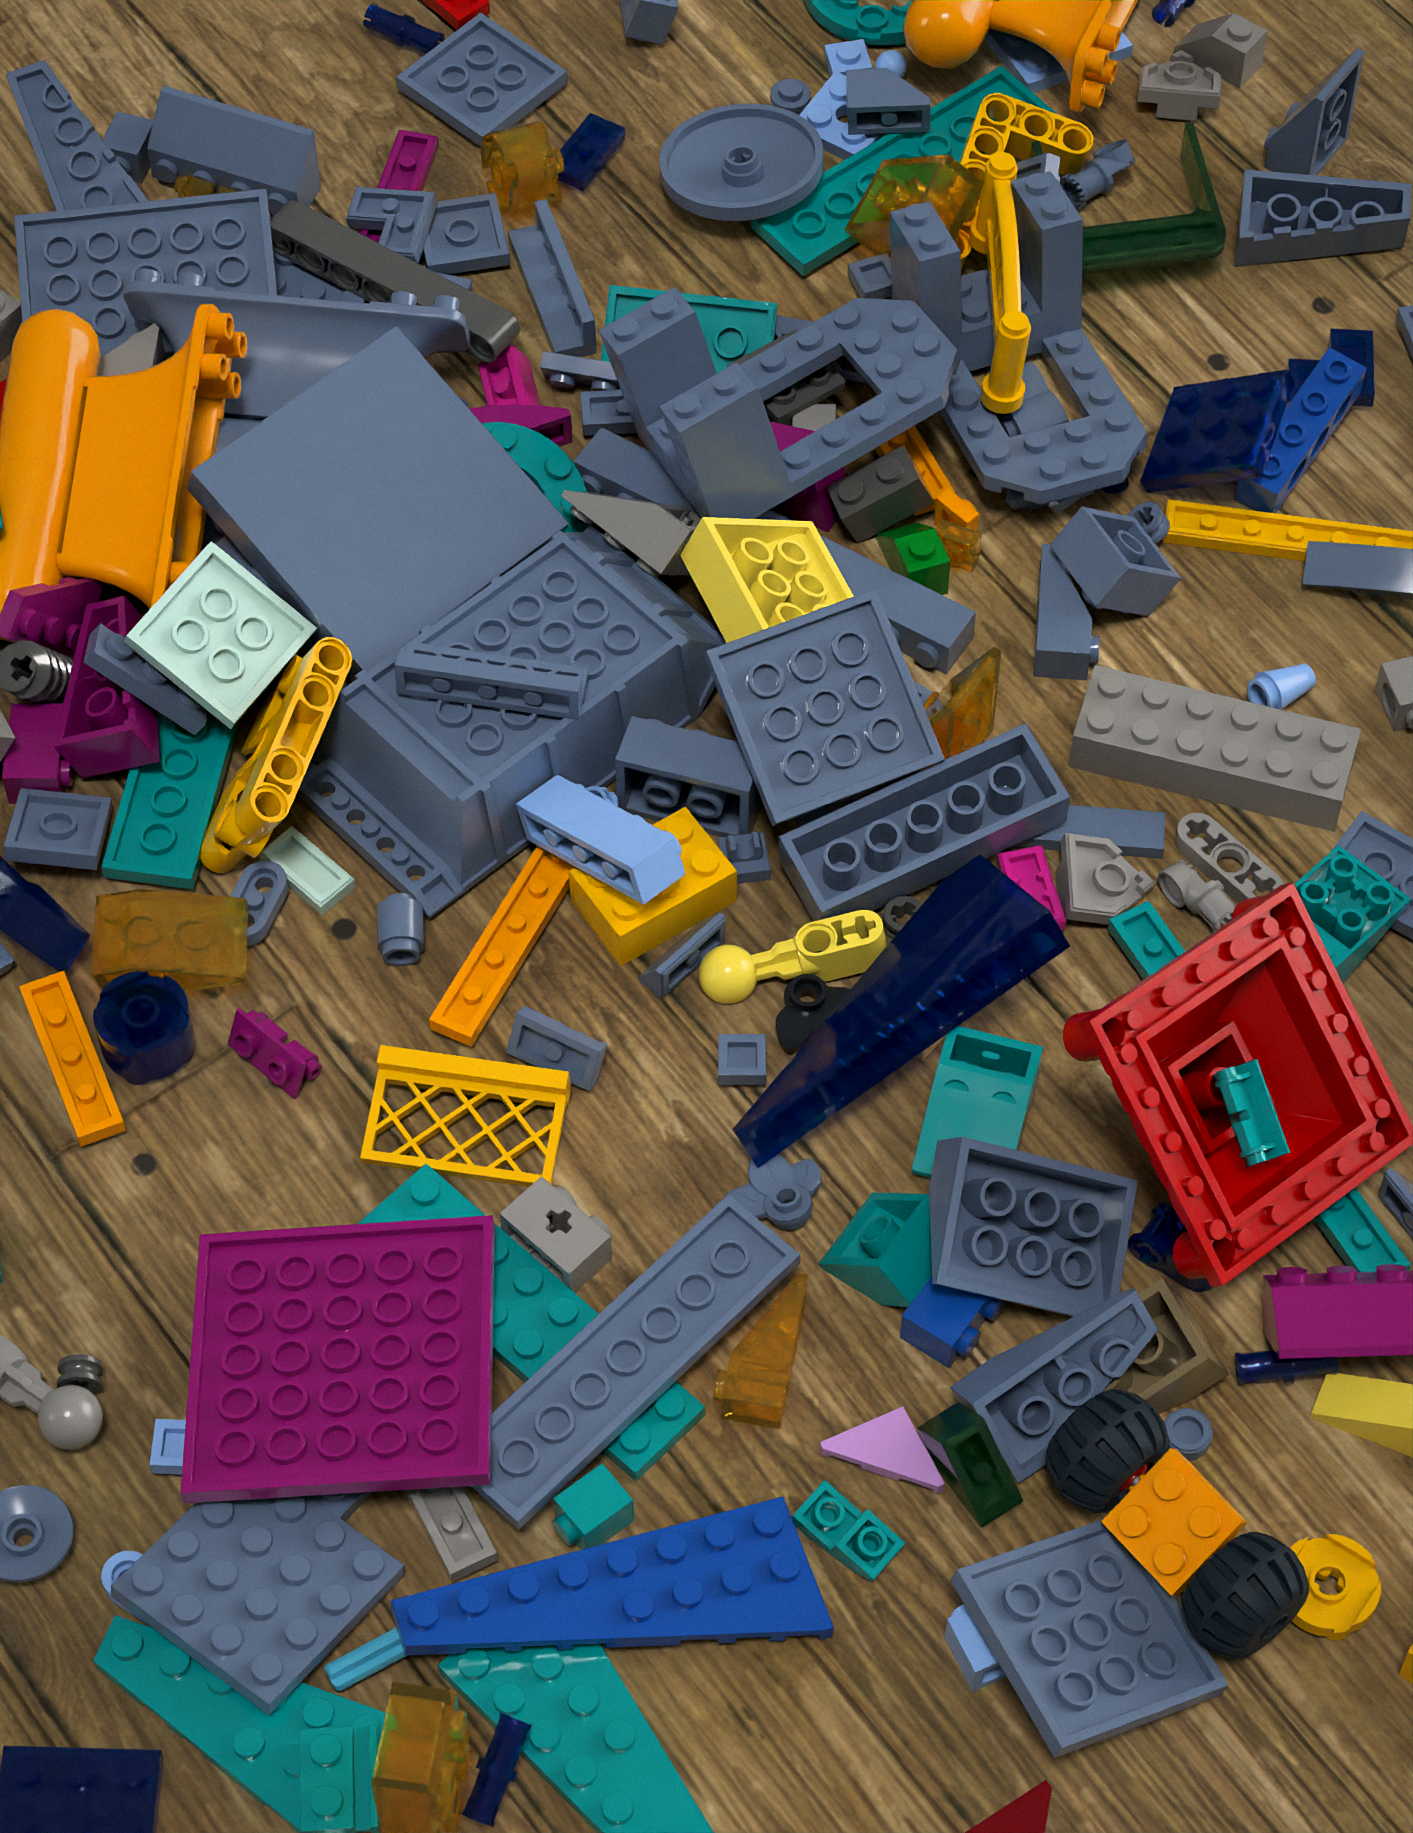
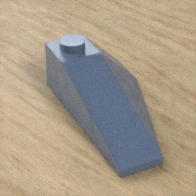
(1049, 1376)

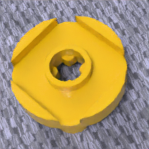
(1357, 1581)

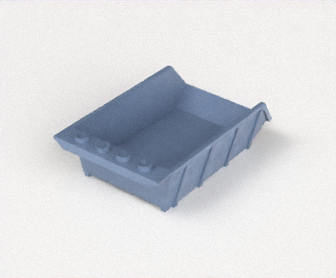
(448, 774)

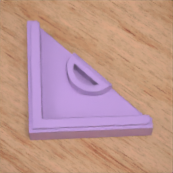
(887, 1448)

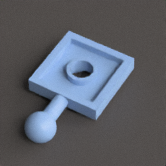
(830, 105)

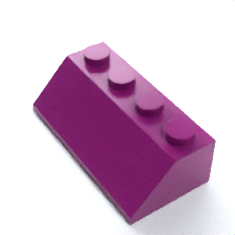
(1339, 1312)

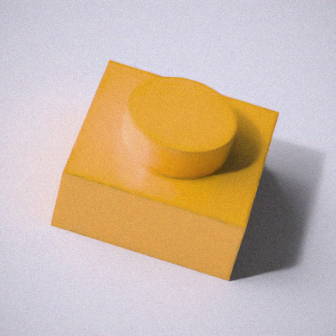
(956, 510)

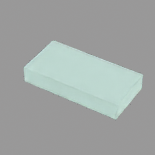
(309, 870)

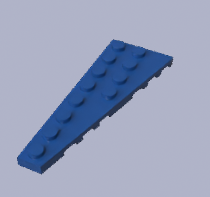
(687, 1581)

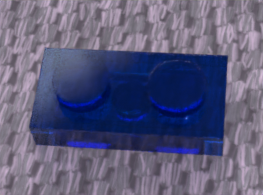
(589, 150)

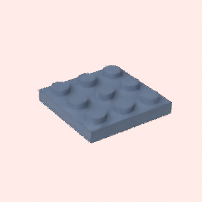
(481, 79)

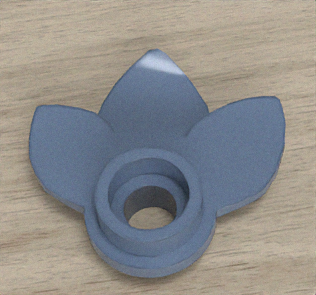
(780, 1191)

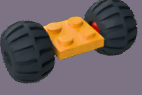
(1176, 1523)

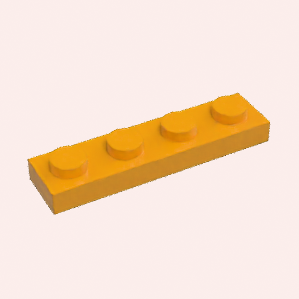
(72, 1058)

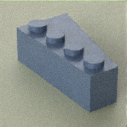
(1317, 216)

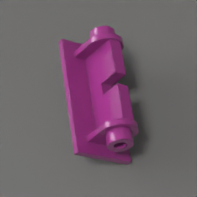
(262, 1045)

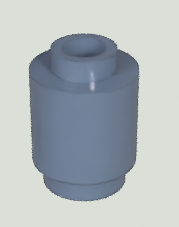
(400, 929)

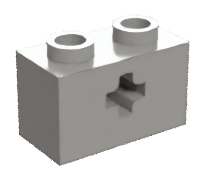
(558, 1233)

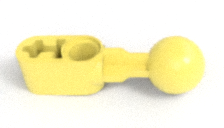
(847, 946)

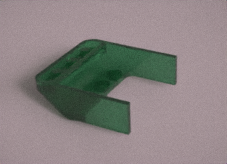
(1161, 239)

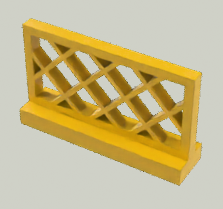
(466, 1077)

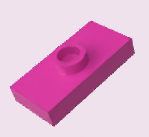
(1031, 872)

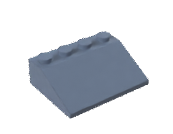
(1027, 1226)

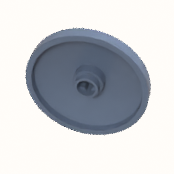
(741, 162)

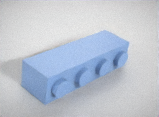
(601, 839)

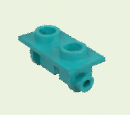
(1251, 1113)

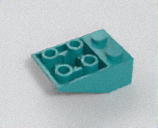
(1349, 907)
(979, 1092)

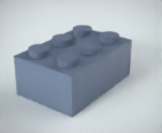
(675, 767)

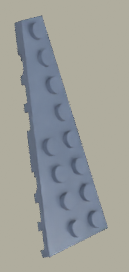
(68, 149)

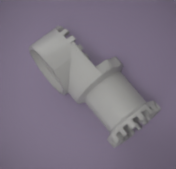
(1186, 888)

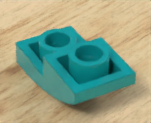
(846, 1533)

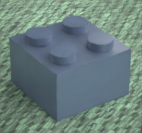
(1114, 562)

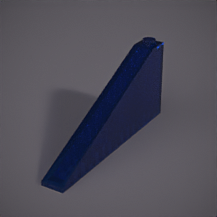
(944, 966)

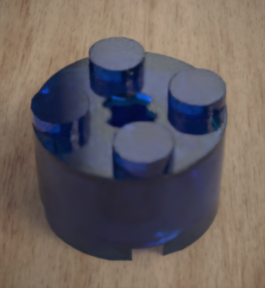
(144, 1027)

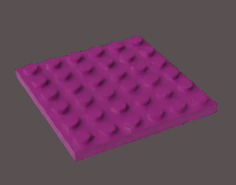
(341, 1360)

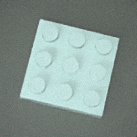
(220, 635)

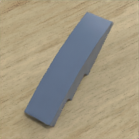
(1359, 568)

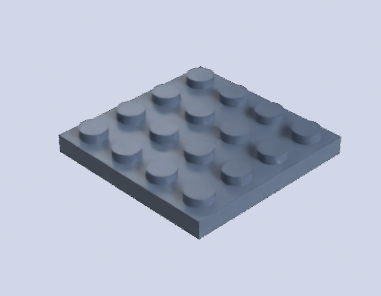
(823, 707)
(258, 1589)
(1086, 1637)

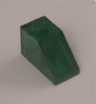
(970, 1462)

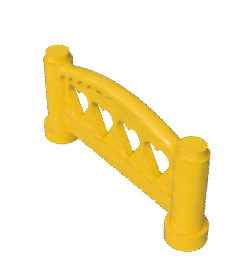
(996, 235)

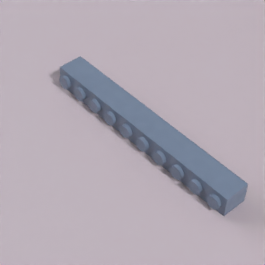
(923, 621)

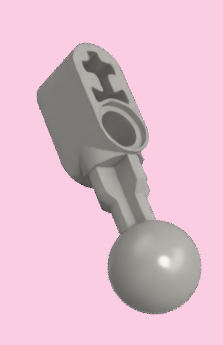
(66, 1415)

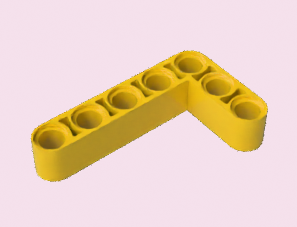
(1012, 136)

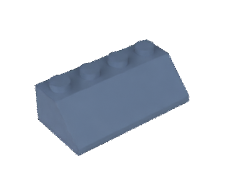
(232, 148)

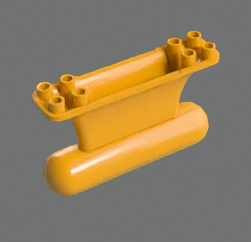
(1072, 31)
(106, 461)

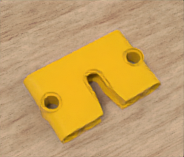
(282, 748)

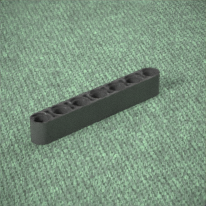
(378, 271)

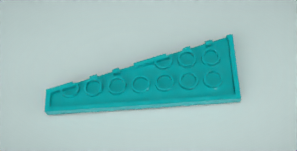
(583, 1734)

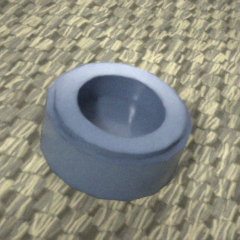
(1189, 1432)

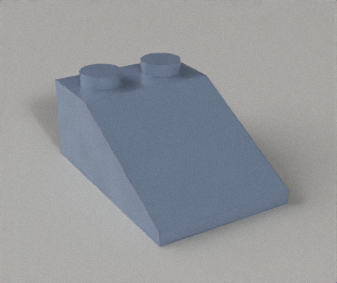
(1317, 124)

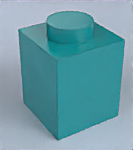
(592, 1509)

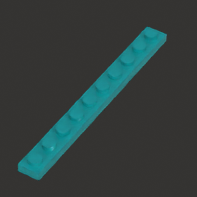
(1346, 1223)

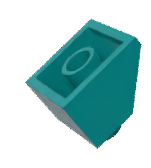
(885, 1248)

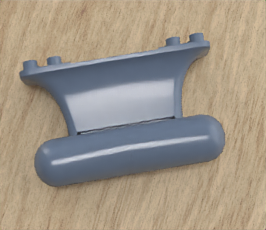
(290, 338)

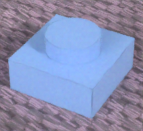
(846, 56)
(167, 1446)

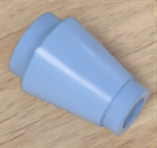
(1281, 686)

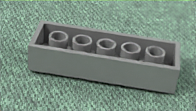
(1214, 747)

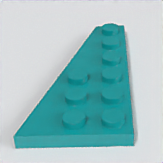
(227, 1728)

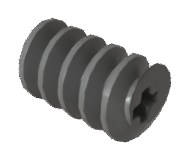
(34, 672)

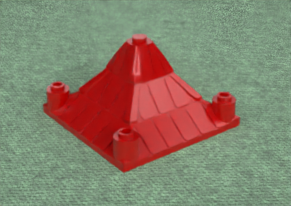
(1235, 997)

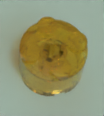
(522, 166)

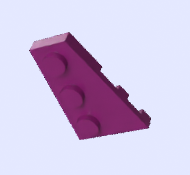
(49, 613)

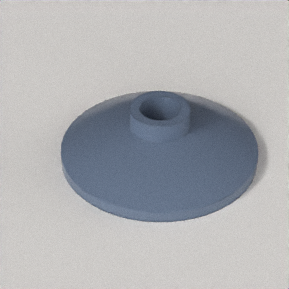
(38, 1514)

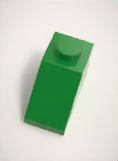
(917, 555)

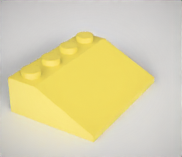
(761, 572)

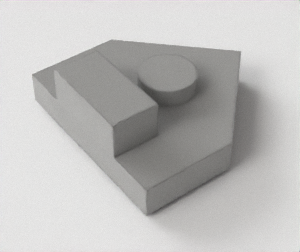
(1179, 87)
(1097, 880)

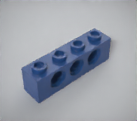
(1304, 430)

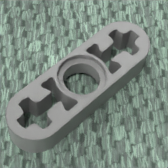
(1223, 845)

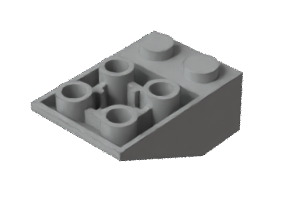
(646, 528)

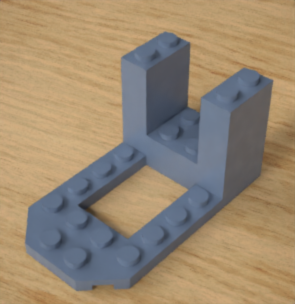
(714, 426)
(1045, 461)

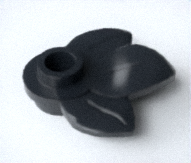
(800, 1018)

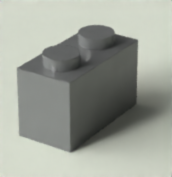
(880, 494)

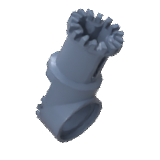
(1098, 173)

